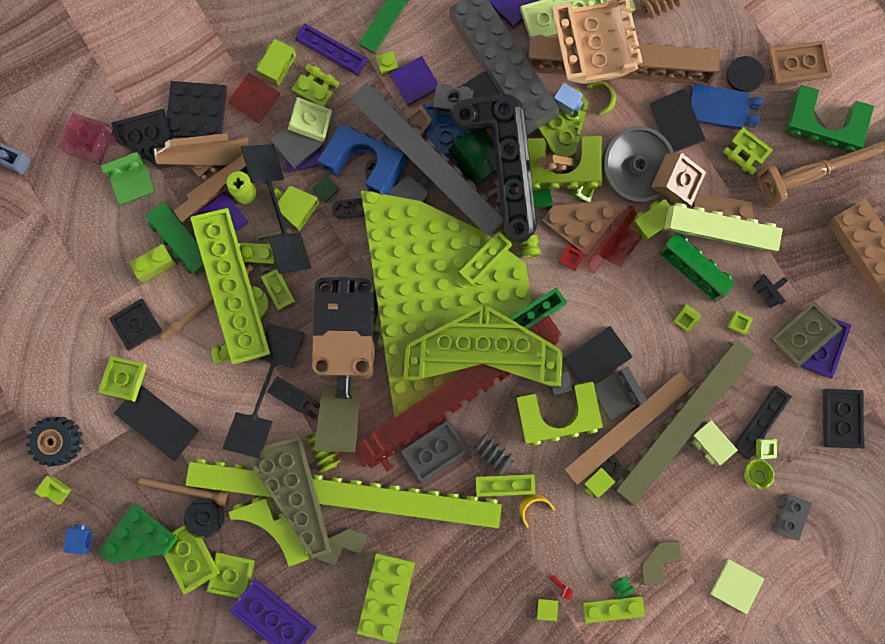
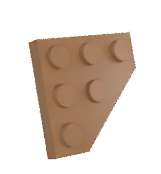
(581, 223)

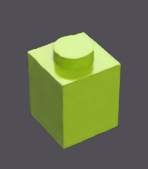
(598, 483)

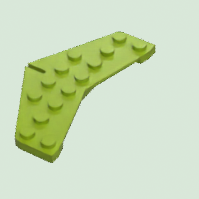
(496, 344)

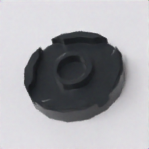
(745, 74)
(203, 518)

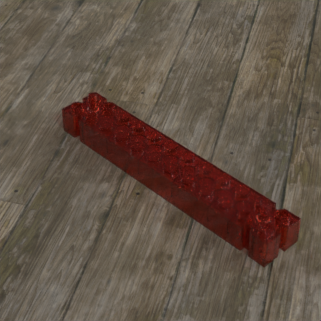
(433, 408)

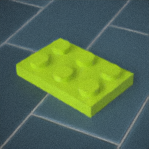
(190, 561)

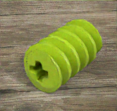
(241, 187)
(326, 458)

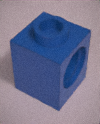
(78, 539)

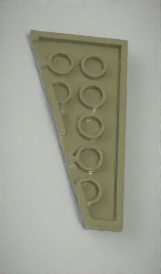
(289, 482)

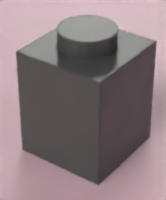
(566, 386)

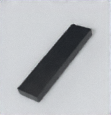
(762, 421)

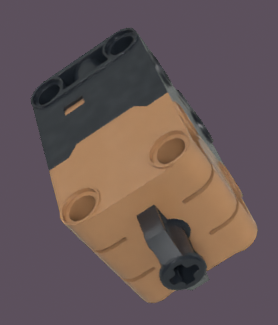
(344, 331)

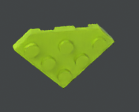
(564, 131)

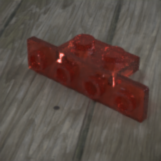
(618, 243)

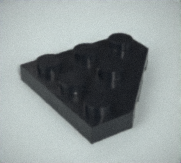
(144, 134)

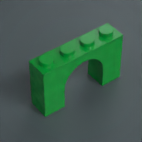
(803, 123)

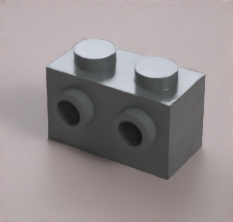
(790, 516)

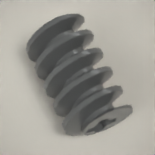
(493, 454)

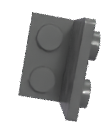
(619, 393)

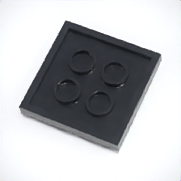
(196, 109)

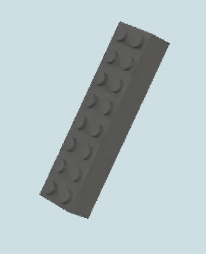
(503, 60)

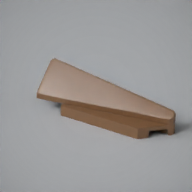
(200, 150)
(208, 190)

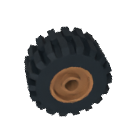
(54, 441)

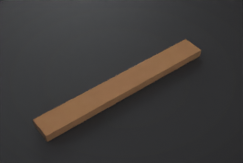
(628, 428)

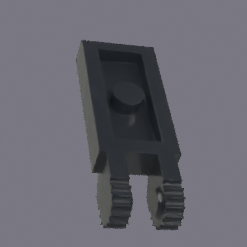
(292, 396)

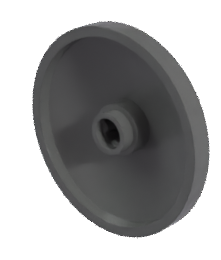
(633, 162)

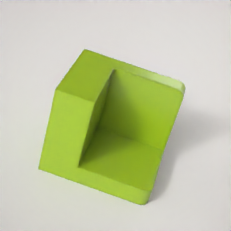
(53, 489)

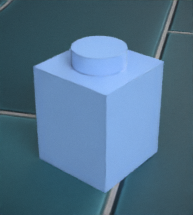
(568, 99)

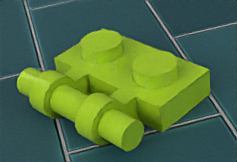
(312, 91)
(751, 147)

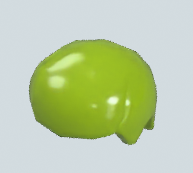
(759, 474)

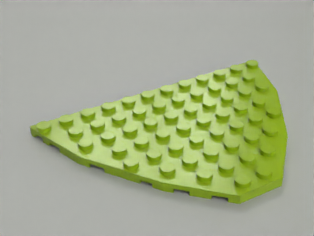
(419, 285)

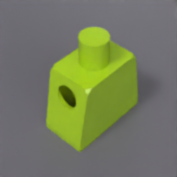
(296, 205)

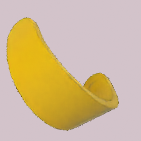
(527, 501)

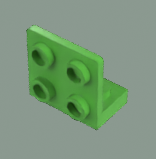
(129, 178)

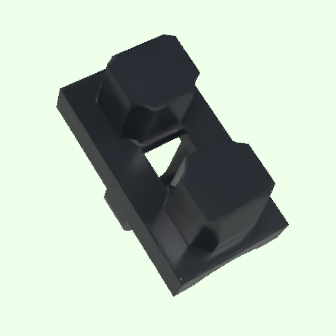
(775, 298)

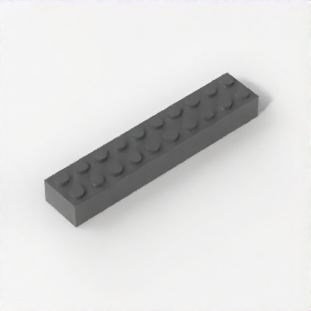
(425, 157)

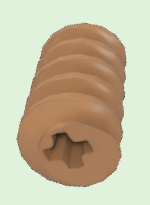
(652, 6)

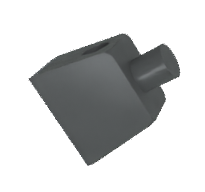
(412, 189)

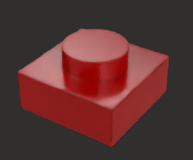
(571, 258)

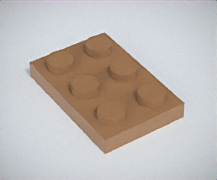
(799, 63)

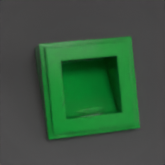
(543, 199)

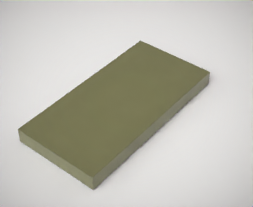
(337, 421)

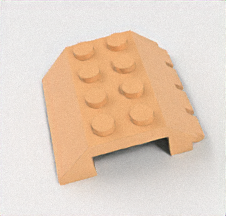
(597, 40)

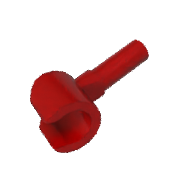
(567, 592)

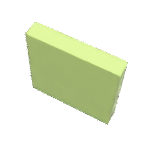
(310, 119)
(737, 586)

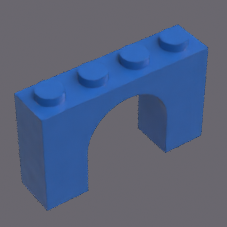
(349, 142)

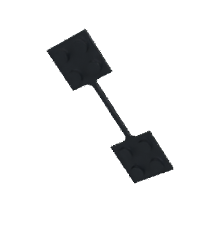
(286, 248)
(249, 432)

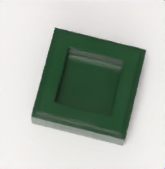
(325, 189)

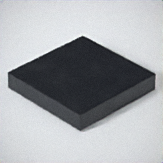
(135, 324)

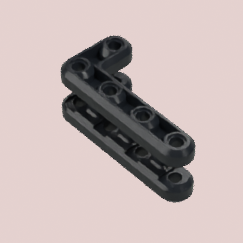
(511, 168)

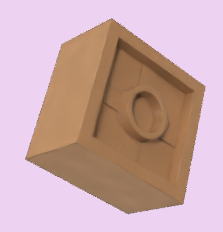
(678, 179)

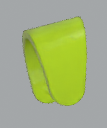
(613, 95)

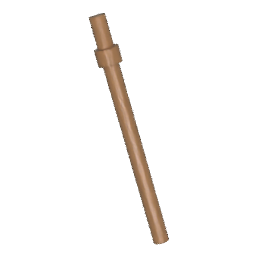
(177, 325)

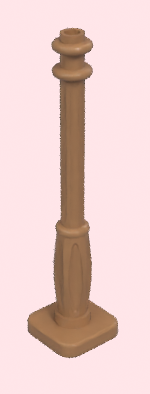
(775, 185)

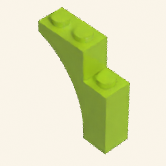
(262, 514)

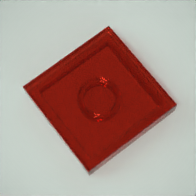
(254, 98)

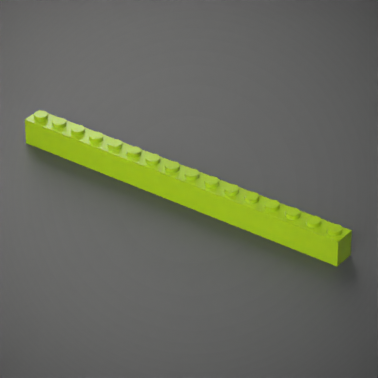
(355, 495)

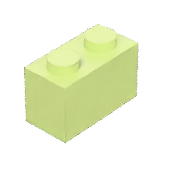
(713, 443)

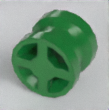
(622, 587)

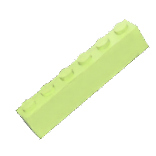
(723, 228)

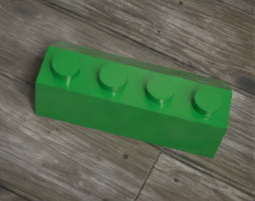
(696, 267)

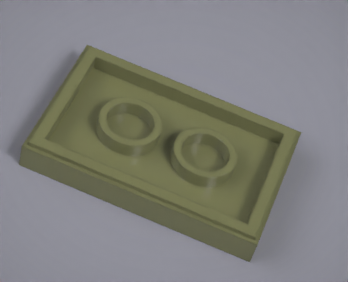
(805, 334)

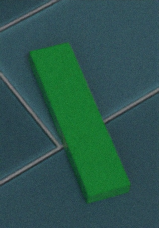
(382, 24)

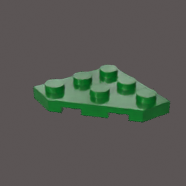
(137, 538)

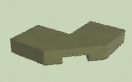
(348, 539)
(652, 566)

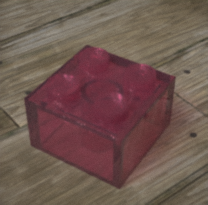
(86, 138)

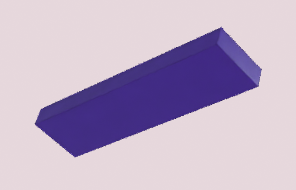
(331, 49)

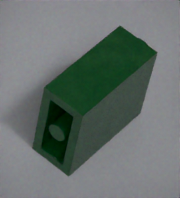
(475, 154)

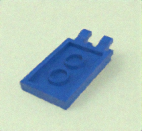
(724, 107)
(442, 131)

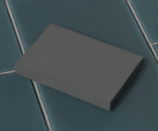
(434, 451)

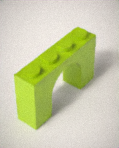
(586, 174)
(585, 418)

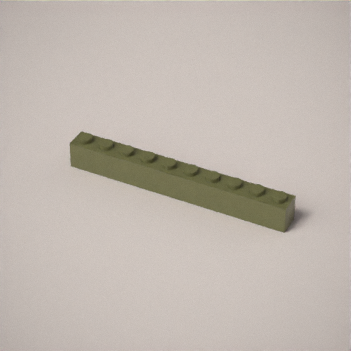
(684, 422)

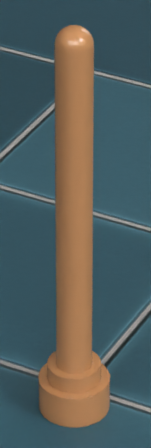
(220, 497)

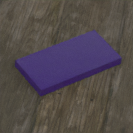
(271, 616)

